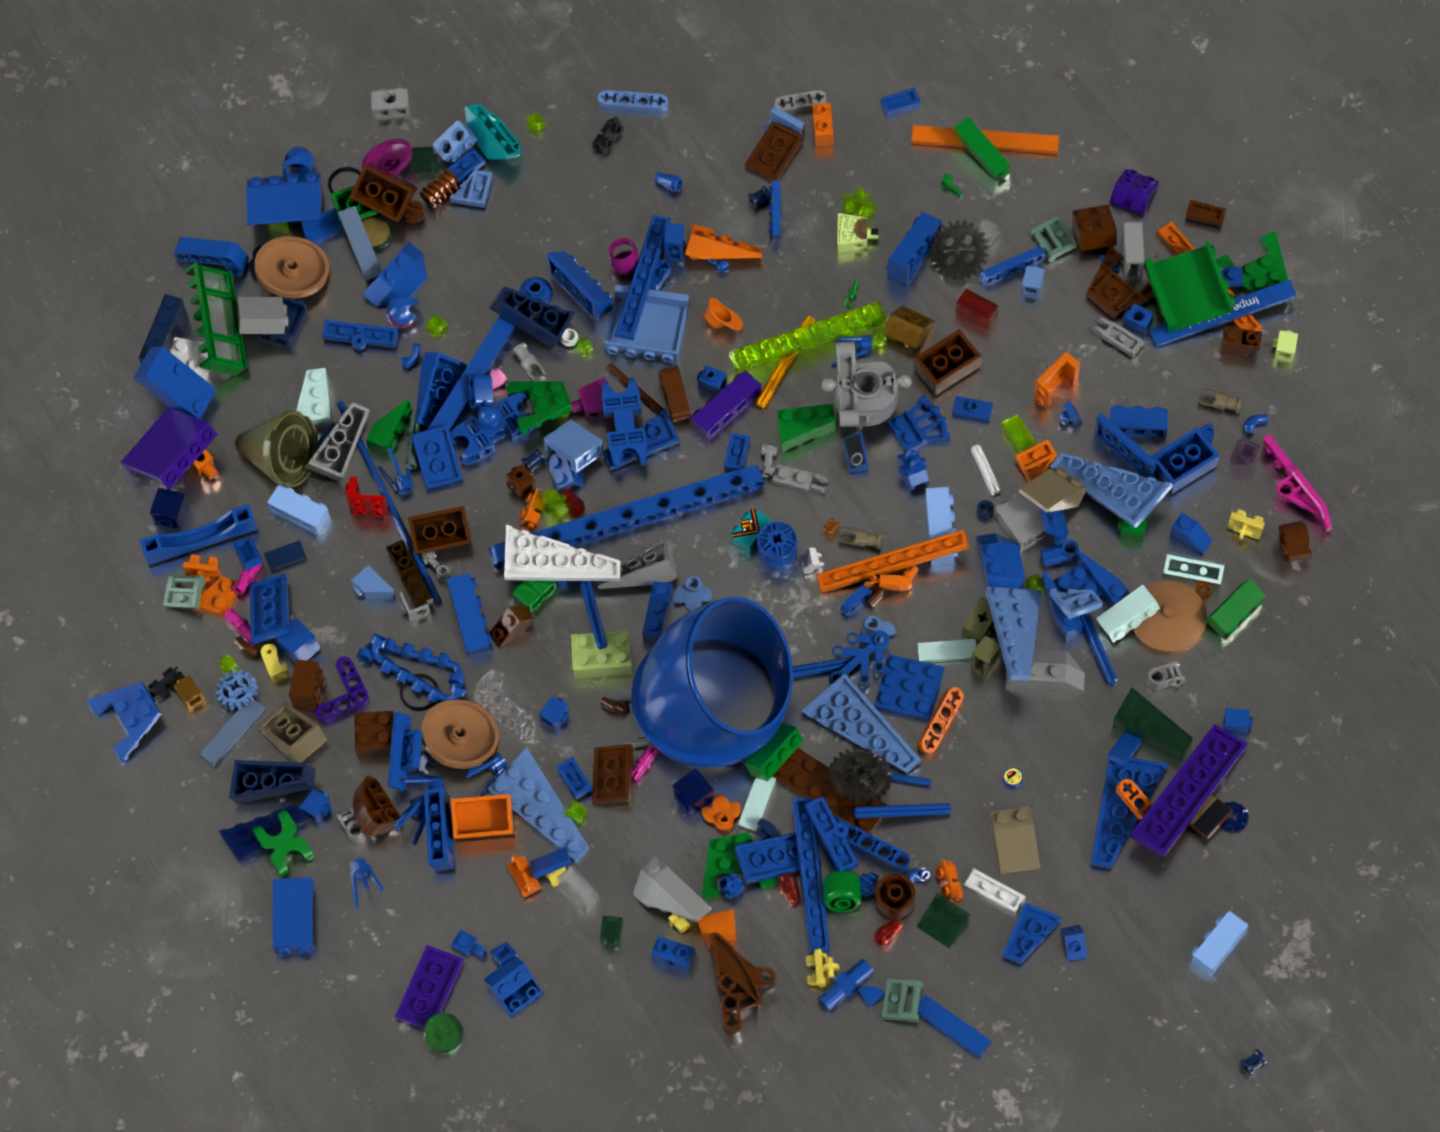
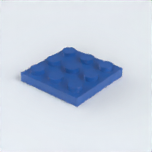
(909, 687)

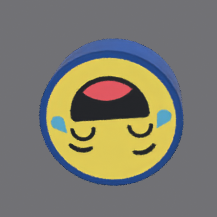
(1013, 777)

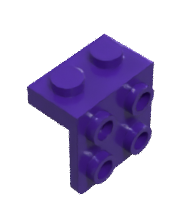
(1133, 191)

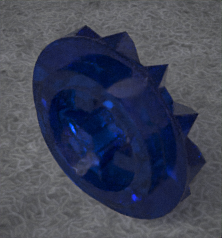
(1241, 819)

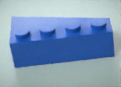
(468, 613)

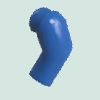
(1253, 421)
(918, 874)

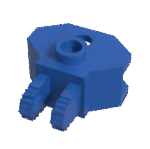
(913, 468)

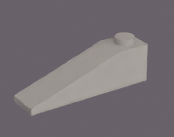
(663, 889)

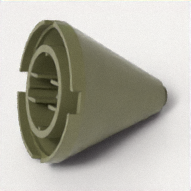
(281, 447)

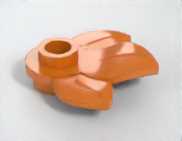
(721, 810)

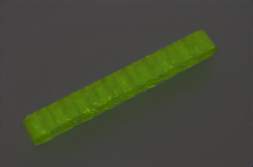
(807, 337)

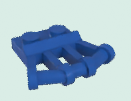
(908, 432)

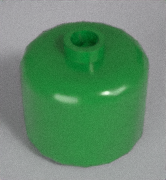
(842, 891)

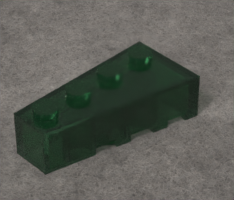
(1155, 729)

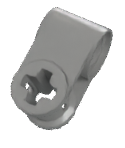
(1168, 674)
(349, 824)

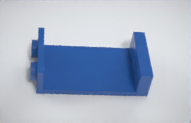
(293, 916)

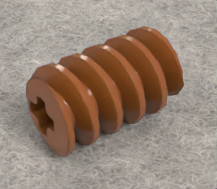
(439, 188)

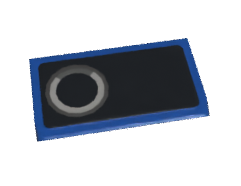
(856, 452)

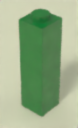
(982, 149)

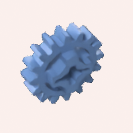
(236, 689)

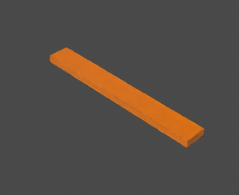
(1001, 140)
(1179, 244)
(893, 561)

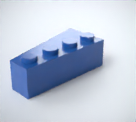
(913, 249)

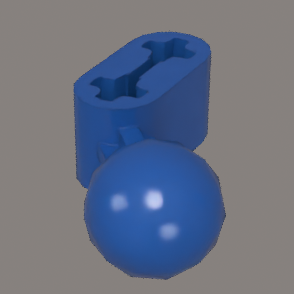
(482, 399)

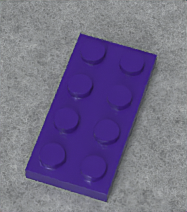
(429, 986)

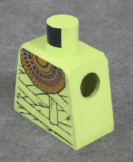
(853, 233)

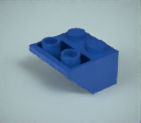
(513, 985)

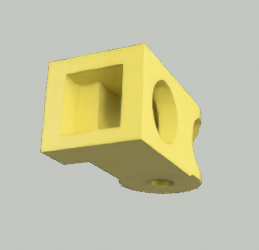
(271, 660)

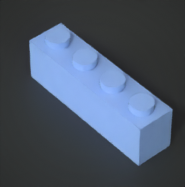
(940, 518)

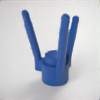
(862, 343)
(402, 483)
(495, 763)
(432, 782)
(417, 810)
(360, 870)

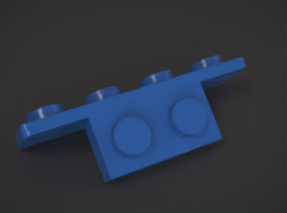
(404, 751)

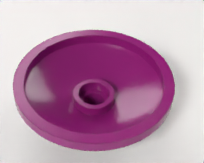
(390, 155)

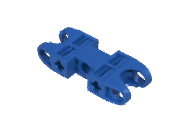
(622, 408)
(481, 438)

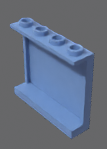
(659, 328)

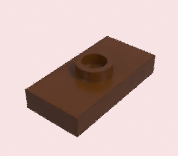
(1205, 213)

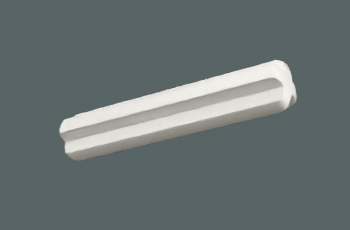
(985, 470)

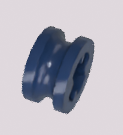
(982, 505)

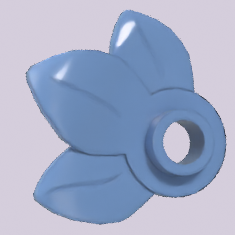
(692, 597)
(880, 625)

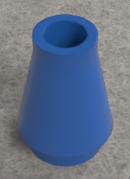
(669, 181)

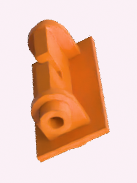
(529, 515)
(946, 874)
(523, 875)

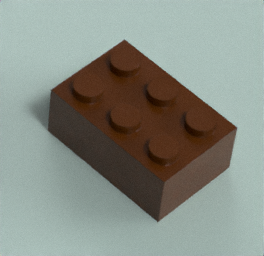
(947, 361)

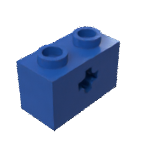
(673, 954)

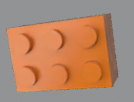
(482, 816)

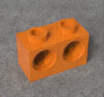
(823, 125)

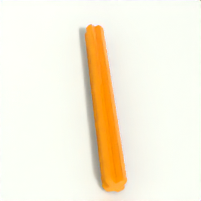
(778, 373)

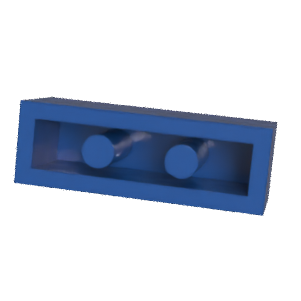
(1140, 420)
(657, 611)

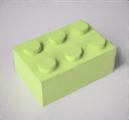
(596, 663)

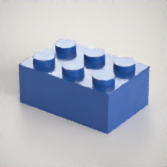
(1185, 460)

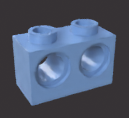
(452, 139)

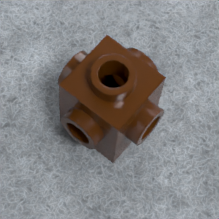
(520, 481)

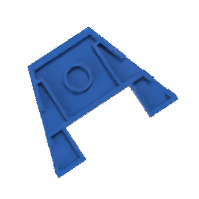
(135, 710)

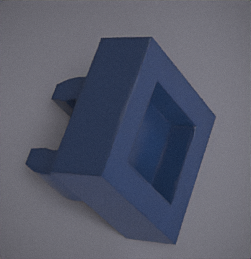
(424, 760)
(767, 830)

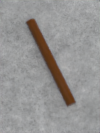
(644, 396)

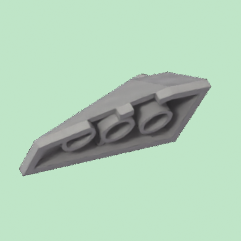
(653, 565)

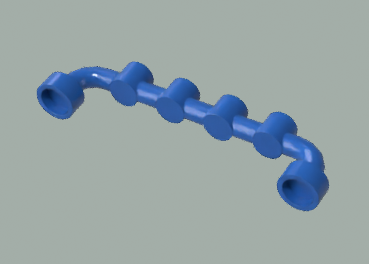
(425, 656)
(404, 674)

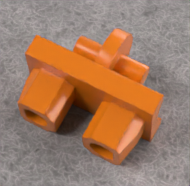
(209, 570)

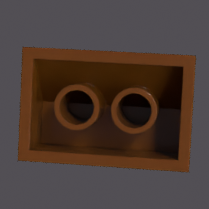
(383, 191)
(439, 530)

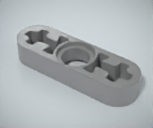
(804, 96)

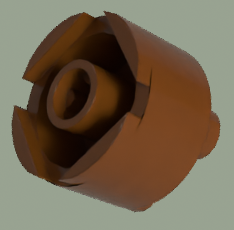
(1294, 541)
(895, 885)

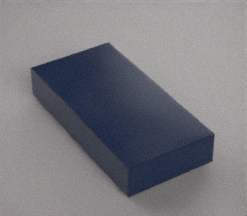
(285, 556)

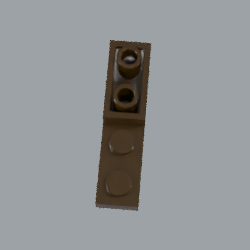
(409, 574)

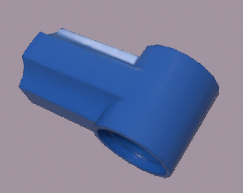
(1058, 553)

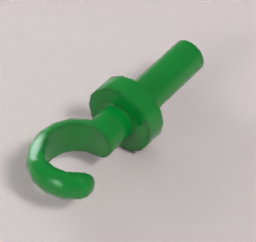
(852, 292)

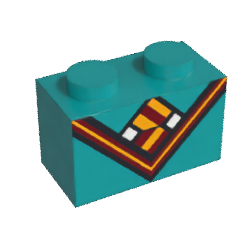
(746, 533)

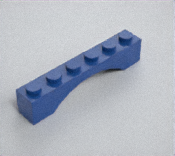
(166, 546)

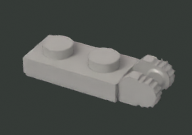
(1118, 336)
(798, 479)

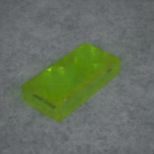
(1018, 433)

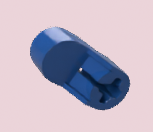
(661, 274)

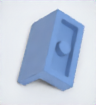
(785, 120)

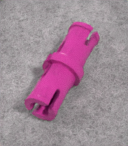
(246, 577)
(241, 625)
(643, 762)

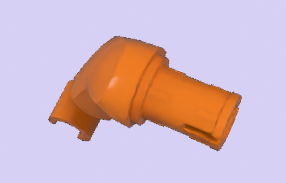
(893, 582)

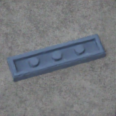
(360, 243)
(231, 732)

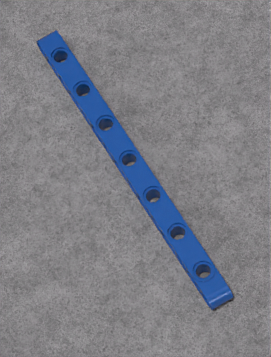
(647, 510)

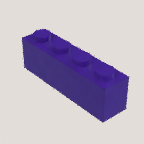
(726, 404)

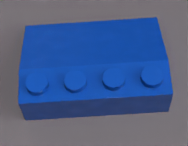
(284, 198)

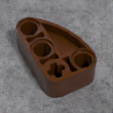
(674, 393)
(373, 808)

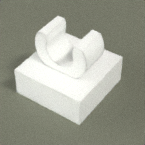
(810, 560)

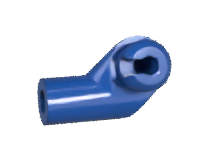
(413, 358)

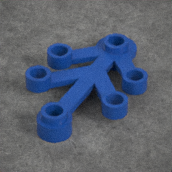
(862, 655)

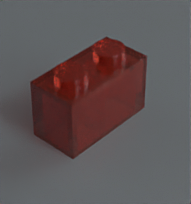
(976, 309)

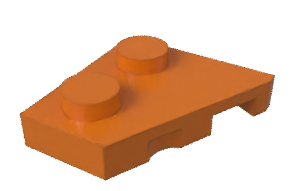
(1036, 459)
(218, 597)

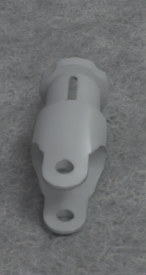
(528, 361)

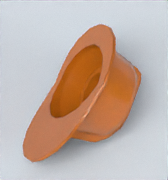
(721, 316)

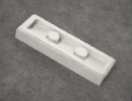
(994, 891)

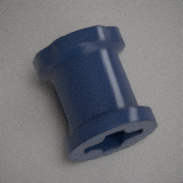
(759, 197)
(533, 460)
(1253, 1062)

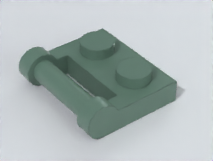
(1059, 236)
(183, 597)
(896, 999)

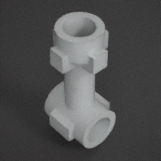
(768, 450)
(443, 571)

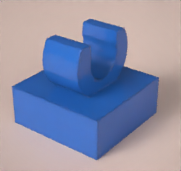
(1070, 414)

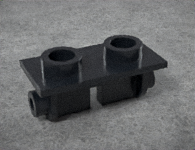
(611, 131)
(158, 688)

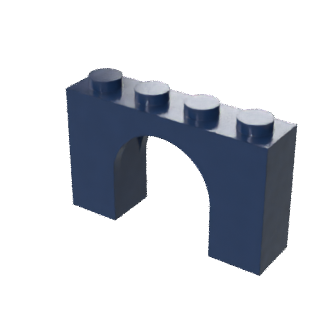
(169, 318)

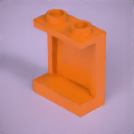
(1064, 368)

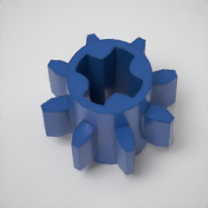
(868, 883)
(731, 885)

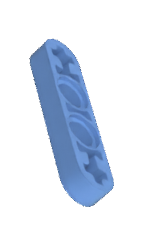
(633, 98)

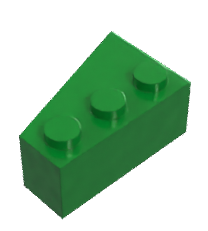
(804, 424)

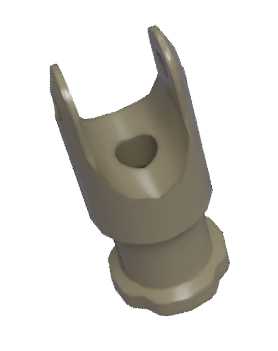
(1224, 401)
(864, 538)

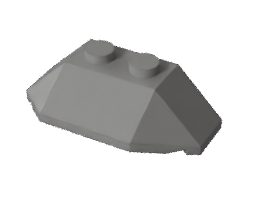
(1052, 671)

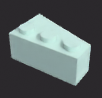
(315, 398)

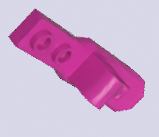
(1301, 492)

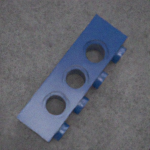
(439, 829)

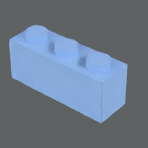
(298, 509)
(1219, 942)

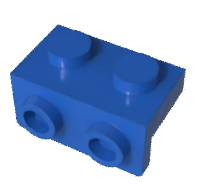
(562, 474)
(1055, 524)

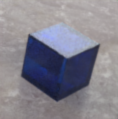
(169, 508)
(693, 792)

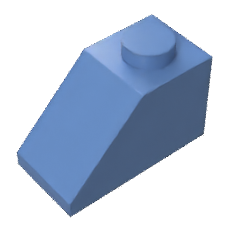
(372, 586)

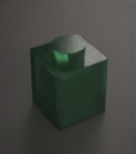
(424, 159)
(611, 931)

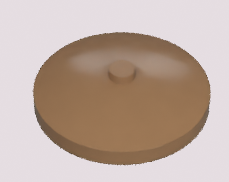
(291, 267)
(1177, 622)
(459, 734)

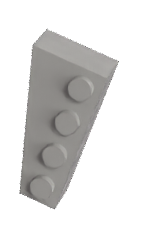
(338, 446)

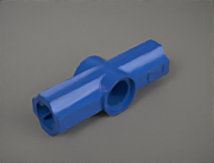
(845, 984)

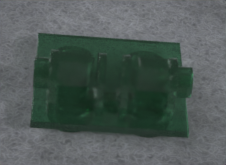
(943, 920)

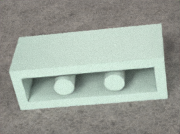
(1193, 568)
(1128, 613)

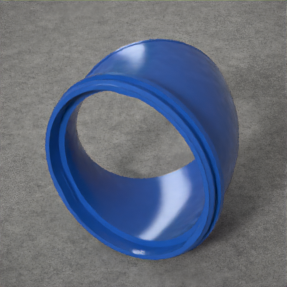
(667, 696)

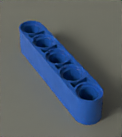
(876, 847)

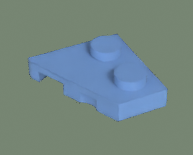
(474, 190)
(1076, 602)

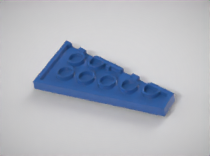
(1115, 816)

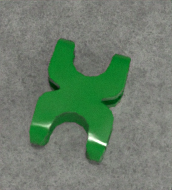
(283, 843)

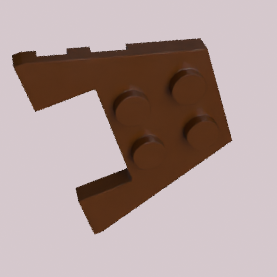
(1113, 292)

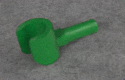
(947, 183)

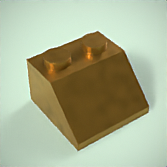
(908, 327)

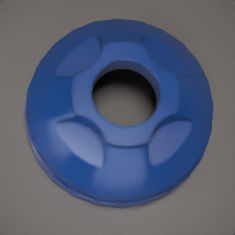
(545, 292)

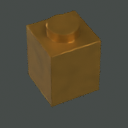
(188, 692)

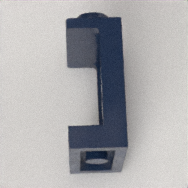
(296, 314)

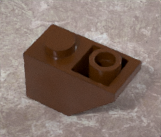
(1240, 341)
(511, 624)

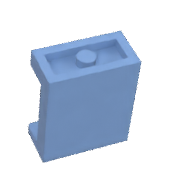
(574, 444)

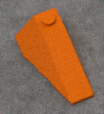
(705, 244)

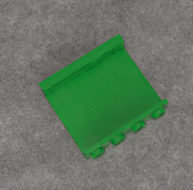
(1189, 287)

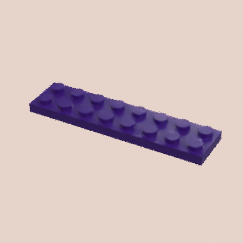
(1188, 790)

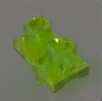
(866, 205)
(555, 504)

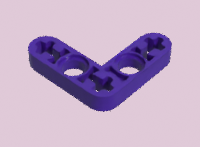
(353, 692)

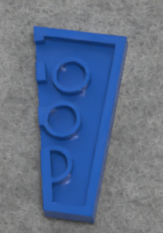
(659, 436)

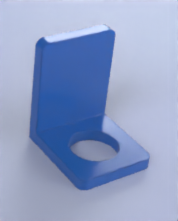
(1074, 942)

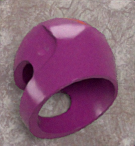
(625, 261)

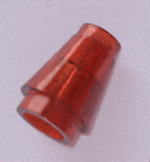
(573, 502)
(789, 886)
(887, 932)

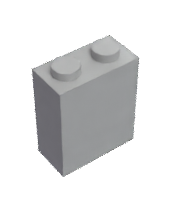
(1133, 251)
(261, 315)
(1021, 520)

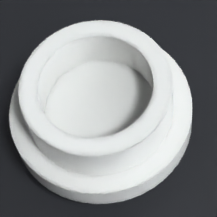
(569, 338)

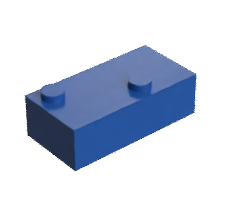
(174, 382)

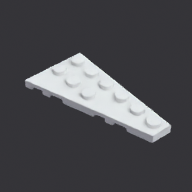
(550, 560)

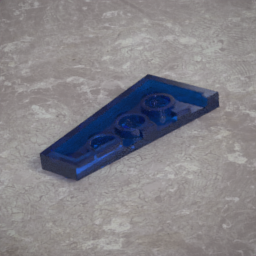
(242, 839)

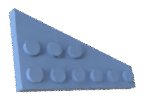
(1116, 489)
(1015, 624)
(853, 716)
(538, 804)

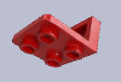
(364, 504)

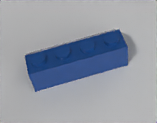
(579, 284)

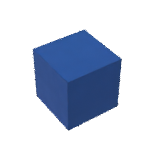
(299, 643)

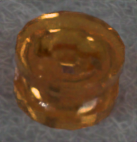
(831, 526)
(1206, 594)

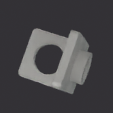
(412, 613)

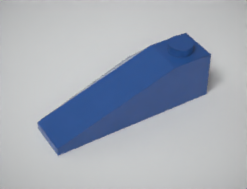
(436, 381)

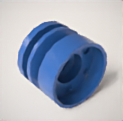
(777, 546)

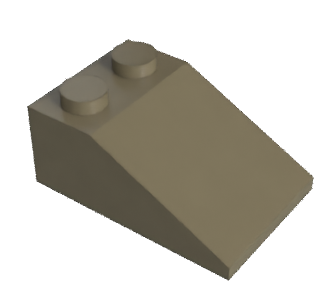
(1054, 490)
(292, 733)
(1015, 840)

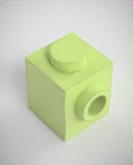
(1285, 345)

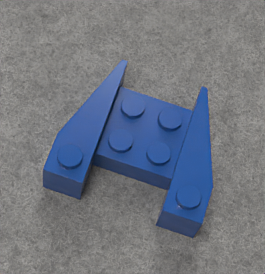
(1084, 576)

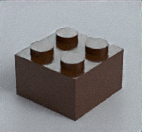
(1094, 227)
(306, 685)
(373, 733)

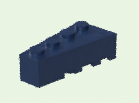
(532, 315)
(269, 779)

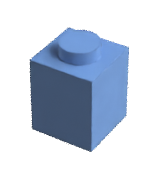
(1032, 281)

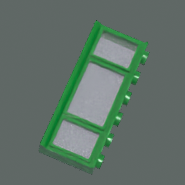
(219, 319)

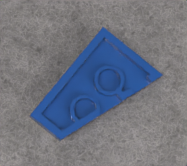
(774, 209)
(1029, 931)

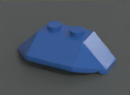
(399, 278)
(1000, 561)

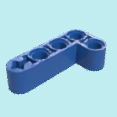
(212, 252)

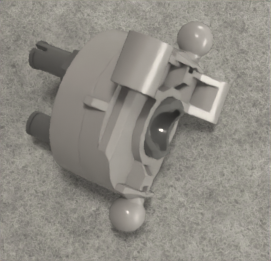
(863, 388)

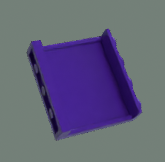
(169, 447)

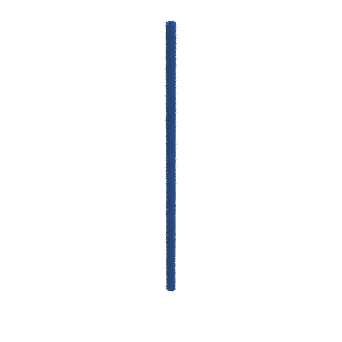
(395, 515)

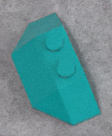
(492, 134)

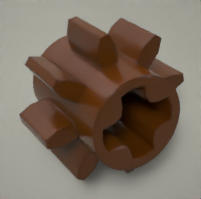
(414, 212)

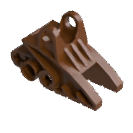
(741, 973)

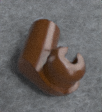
(877, 595)
(246, 648)
(614, 707)

